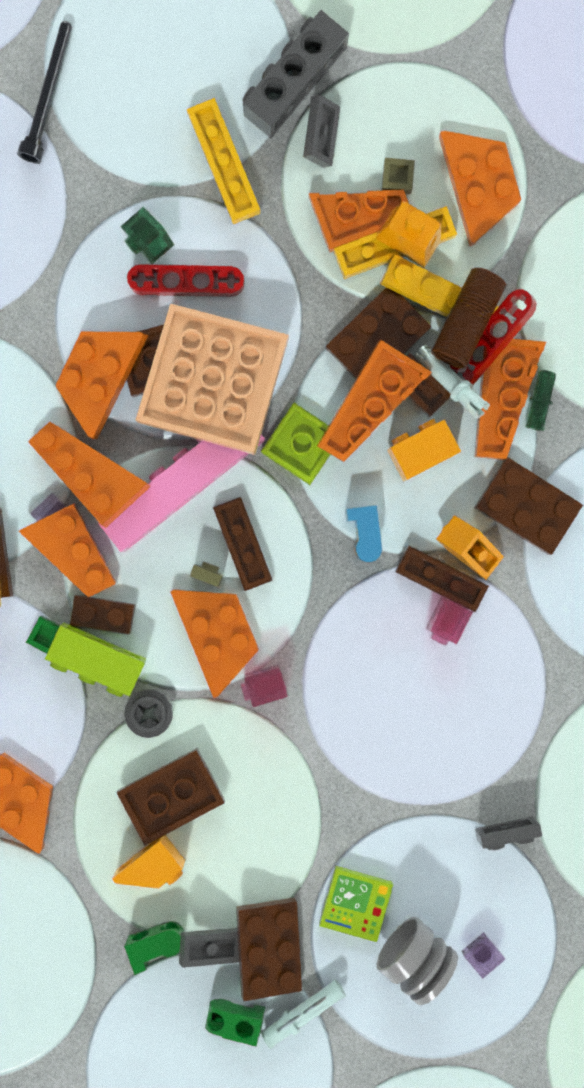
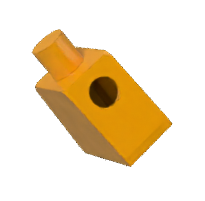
(411, 233)

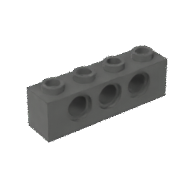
(316, 32)

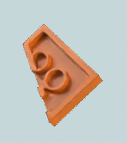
(353, 216)
(71, 548)

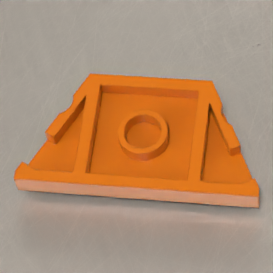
(480, 180)
(97, 375)
(217, 634)
(23, 803)

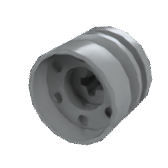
(417, 961)

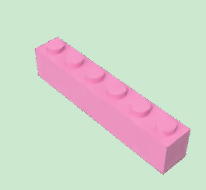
(172, 490)

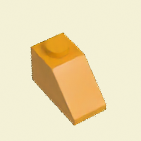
(470, 547)
(152, 866)

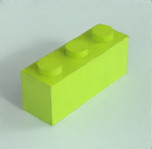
(95, 660)

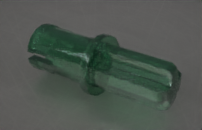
(541, 400)

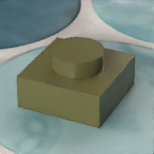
(398, 174)
(207, 573)

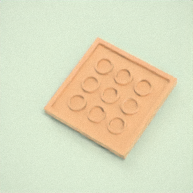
(212, 378)

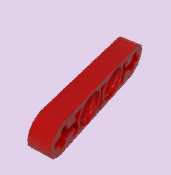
(186, 274)
(494, 344)

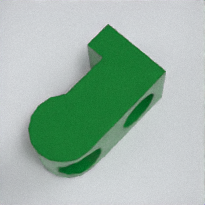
(153, 943)
(235, 1021)

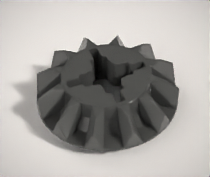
(150, 727)

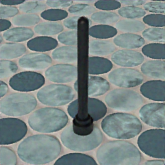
(31, 147)

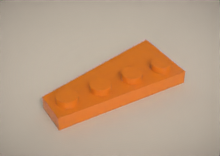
(506, 390)
(377, 391)
(93, 478)

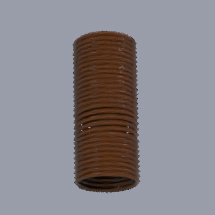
(464, 324)

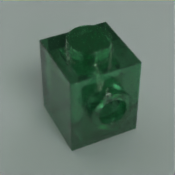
(146, 236)

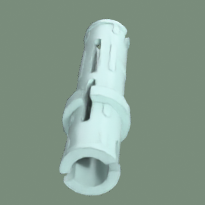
(460, 389)
(273, 1034)

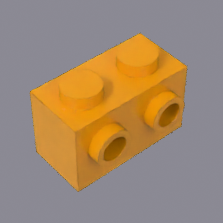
(424, 449)

